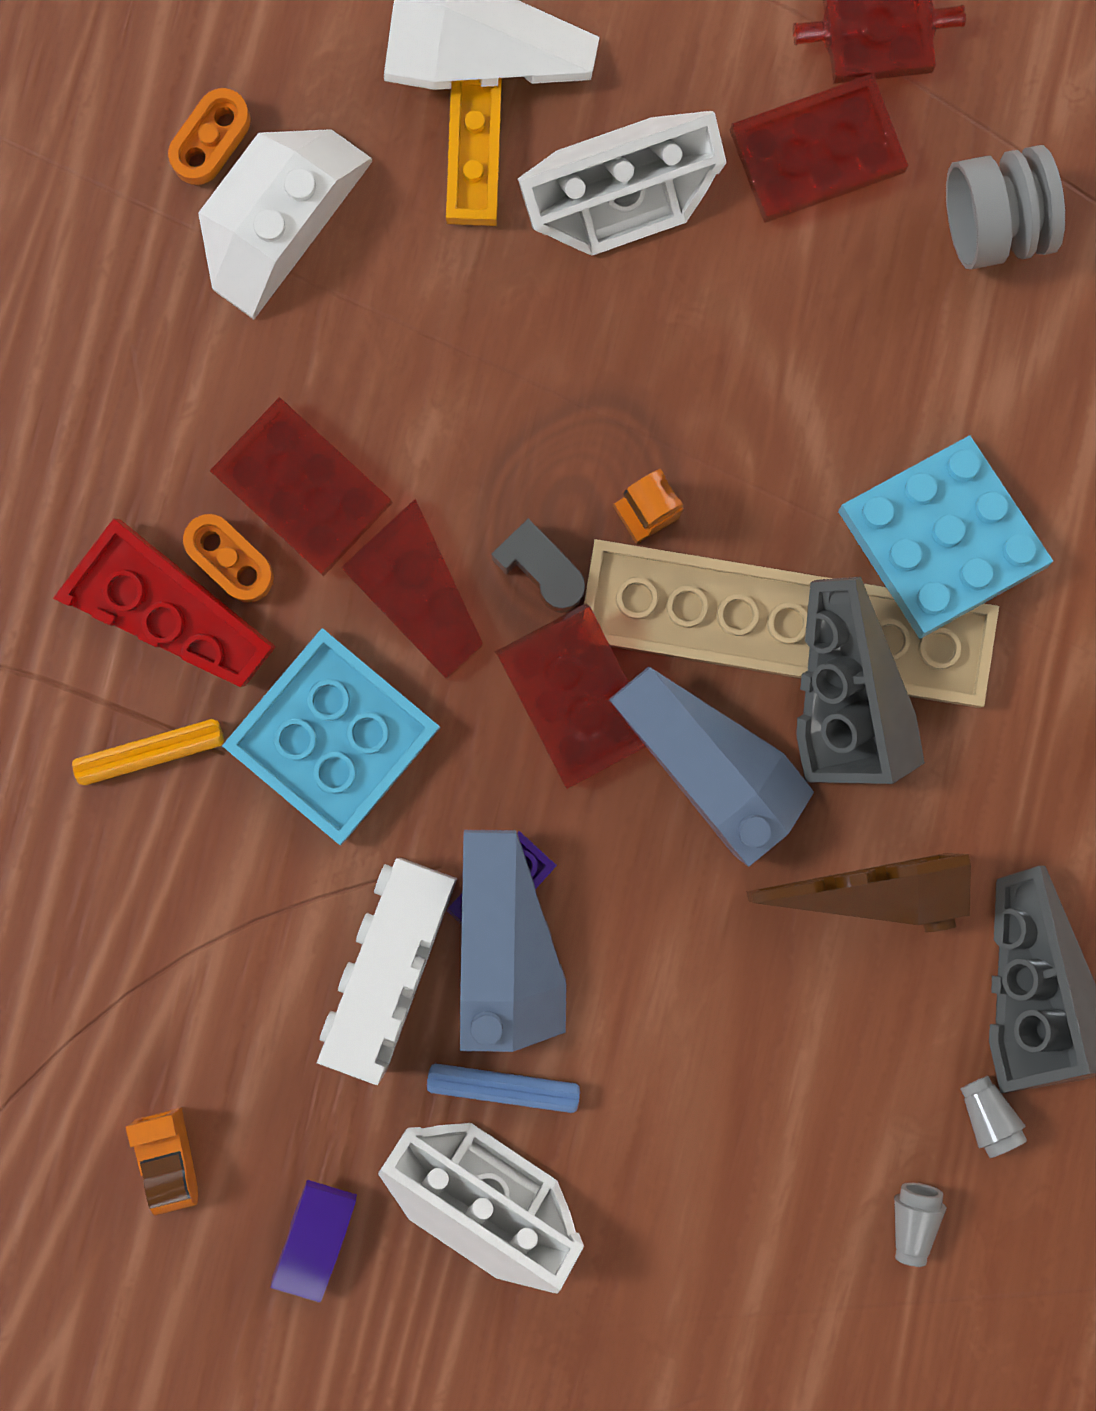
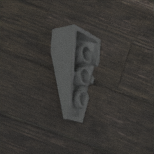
(855, 703)
(1041, 988)

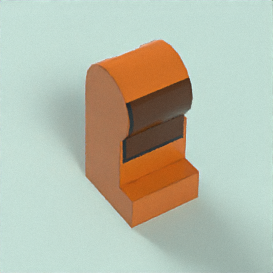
(648, 506)
(164, 1160)

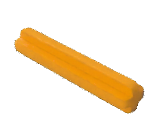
(148, 752)

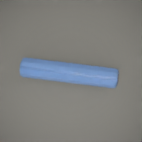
(503, 1088)

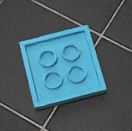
(945, 536)
(331, 736)

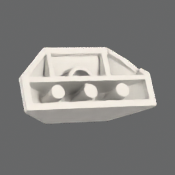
(625, 182)
(274, 210)
(484, 1203)

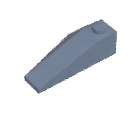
(727, 773)
(508, 960)

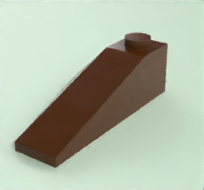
(908, 892)

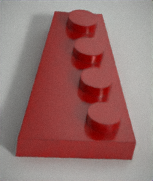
(149, 596)

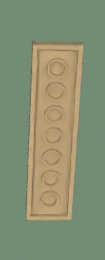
(759, 619)

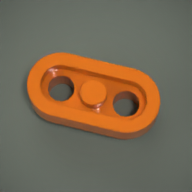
(205, 137)
(229, 559)

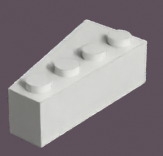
(387, 970)

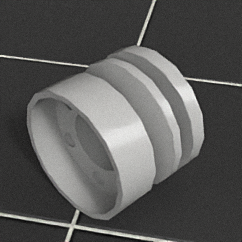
(1005, 207)

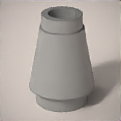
(992, 1118)
(917, 1221)

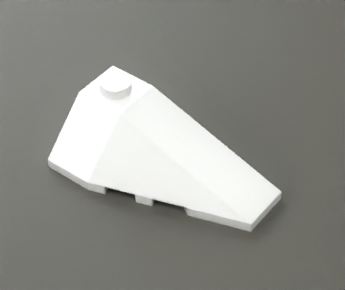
(483, 41)

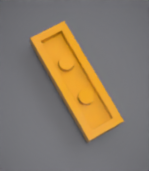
(473, 153)

